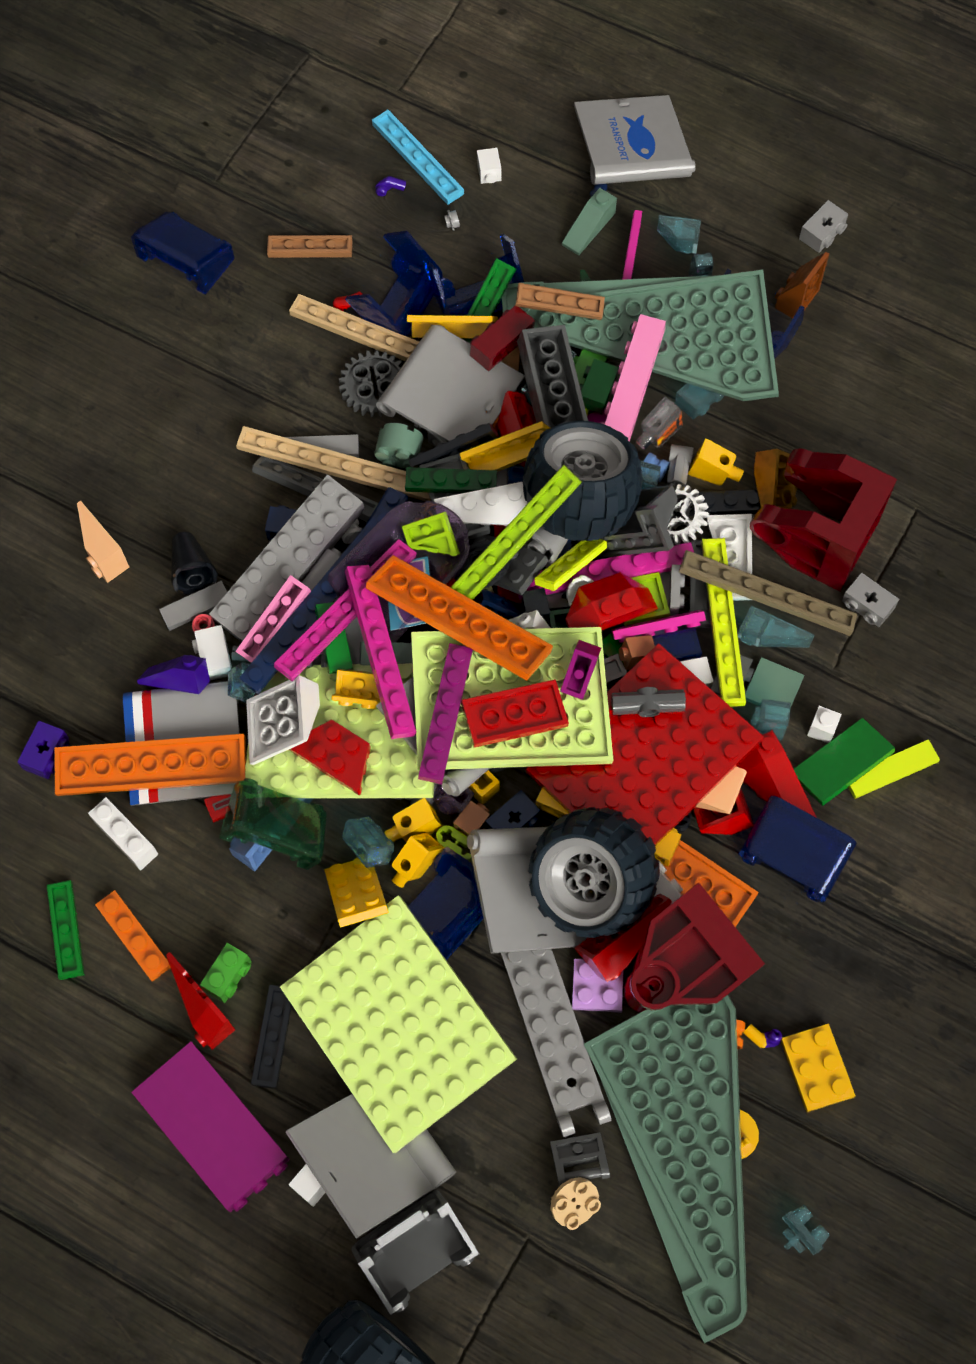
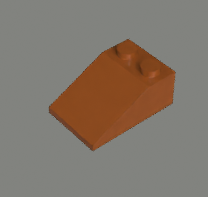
(802, 286)

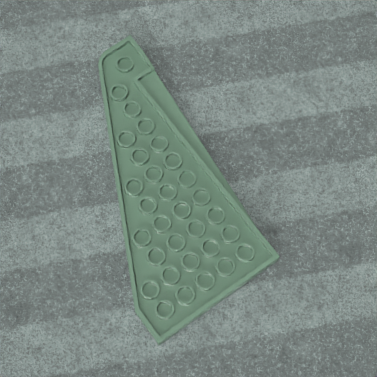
(712, 334)
(679, 1114)

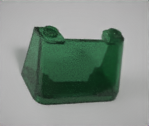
(276, 822)

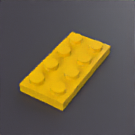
(355, 892)

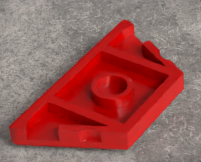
(336, 754)

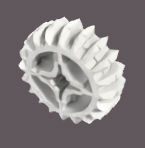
(693, 526)

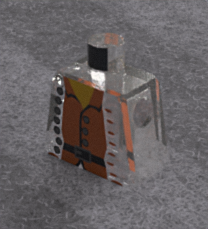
(660, 424)

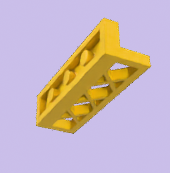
(458, 325)
(504, 450)

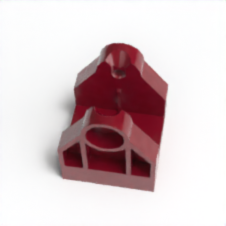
(840, 489)
(689, 956)

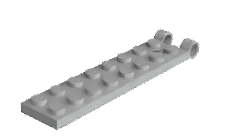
(554, 1035)

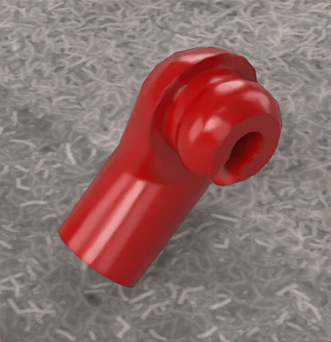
(340, 302)

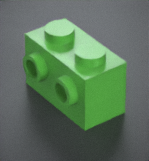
(226, 973)

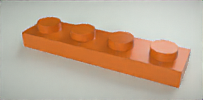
(133, 935)

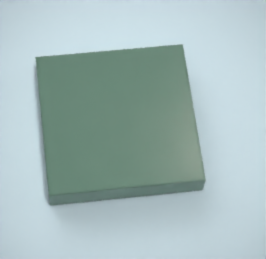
(773, 683)

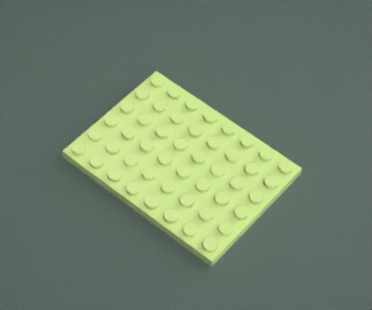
(581, 743)
(390, 765)
(397, 1024)

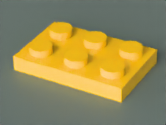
(817, 1068)

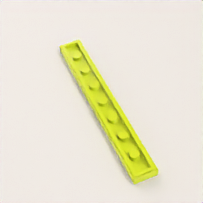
(724, 631)

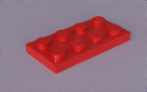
(514, 713)

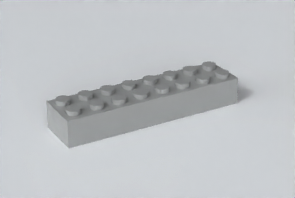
(292, 552)

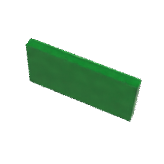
(843, 761)

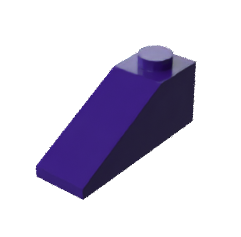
(179, 674)

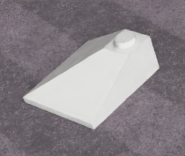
(281, 718)

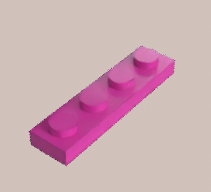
(668, 623)

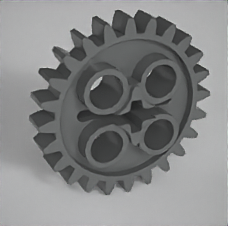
(353, 386)

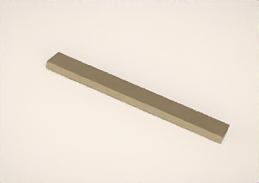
(768, 593)

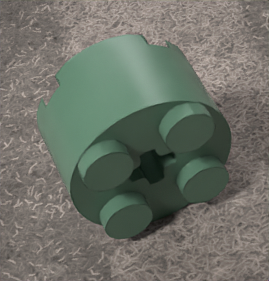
(397, 445)

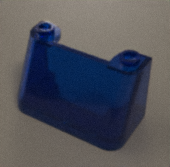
(184, 248)
(798, 847)
(450, 903)

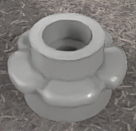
(452, 220)

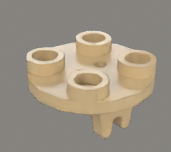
(564, 1207)

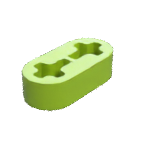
(456, 836)

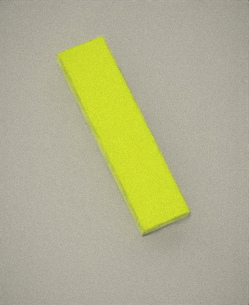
(570, 564)
(896, 768)

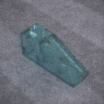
(769, 631)

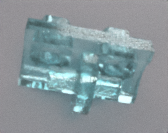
(796, 1222)

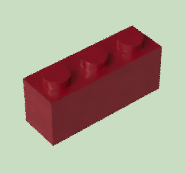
(500, 337)

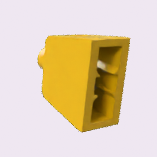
(714, 464)
(420, 817)
(415, 858)

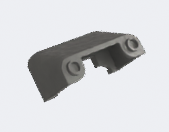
(413, 1249)

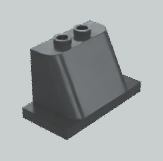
(647, 526)

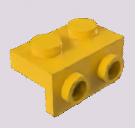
(356, 688)

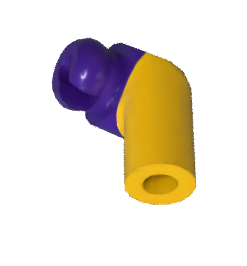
(764, 1039)

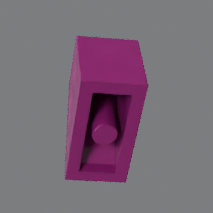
(580, 669)

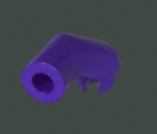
(388, 183)

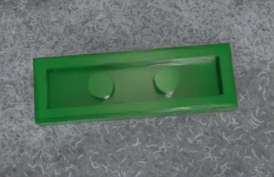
(337, 652)

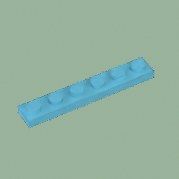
(418, 157)

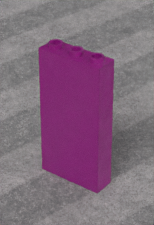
(211, 1127)

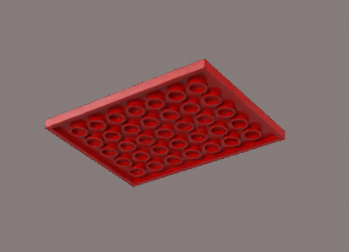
(659, 761)

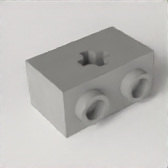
(824, 226)
(866, 590)

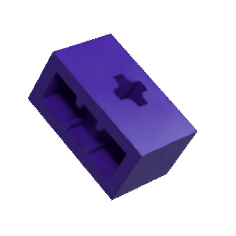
(42, 738)

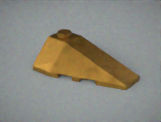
(770, 479)

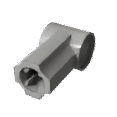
(680, 461)

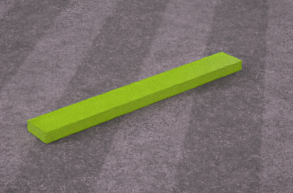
(517, 533)

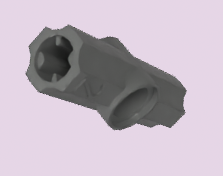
(648, 702)

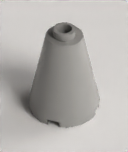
(546, 544)

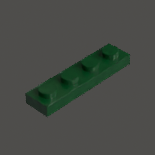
(448, 480)

